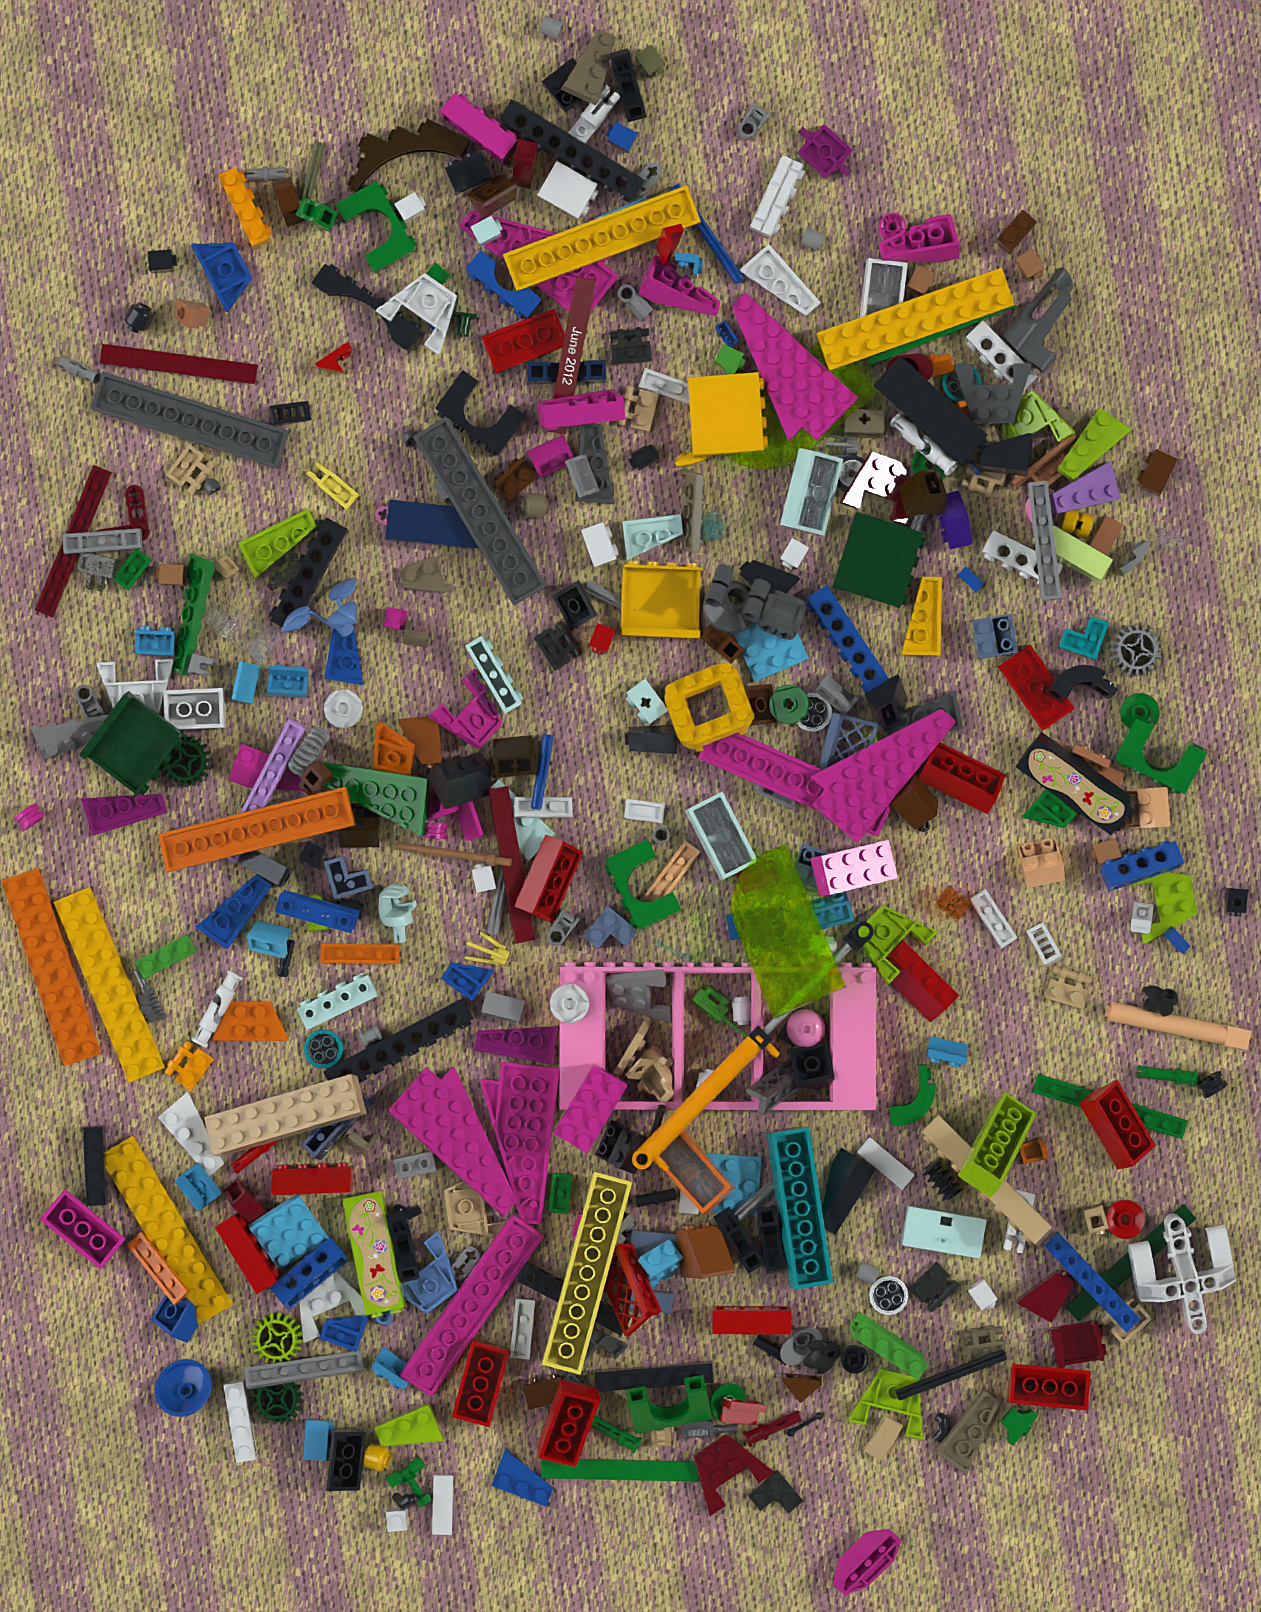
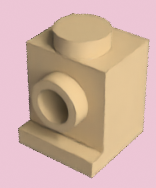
(1089, 1213)

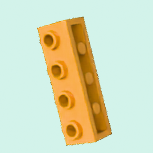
(242, 202)

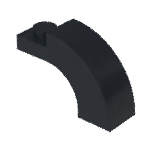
(739, 1239)
(770, 1240)

